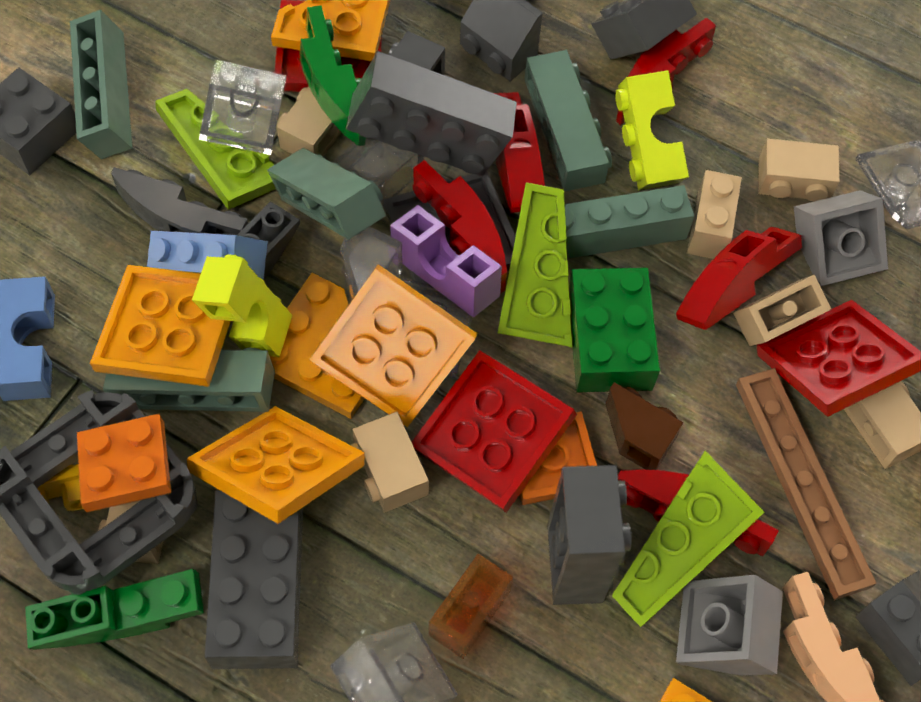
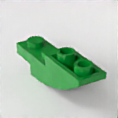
(326, 76)
(114, 613)

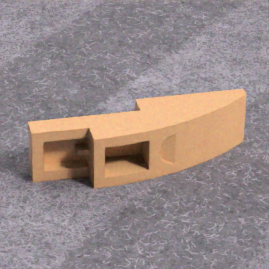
(817, 649)

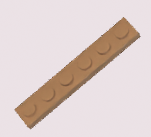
(805, 485)

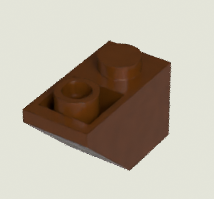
(640, 428)

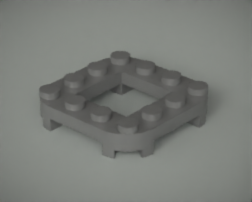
(115, 545)

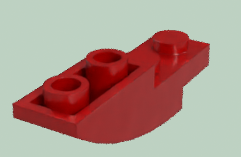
(674, 53)
(521, 157)
(461, 212)
(732, 273)
(656, 490)

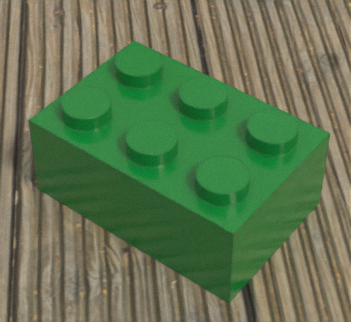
(613, 329)

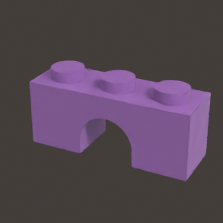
(465, 279)

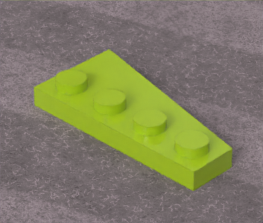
(231, 171)
(537, 281)
(689, 536)

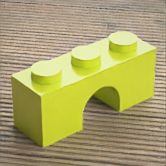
(652, 161)
(236, 294)

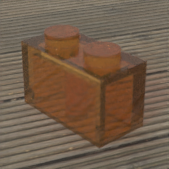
(470, 606)

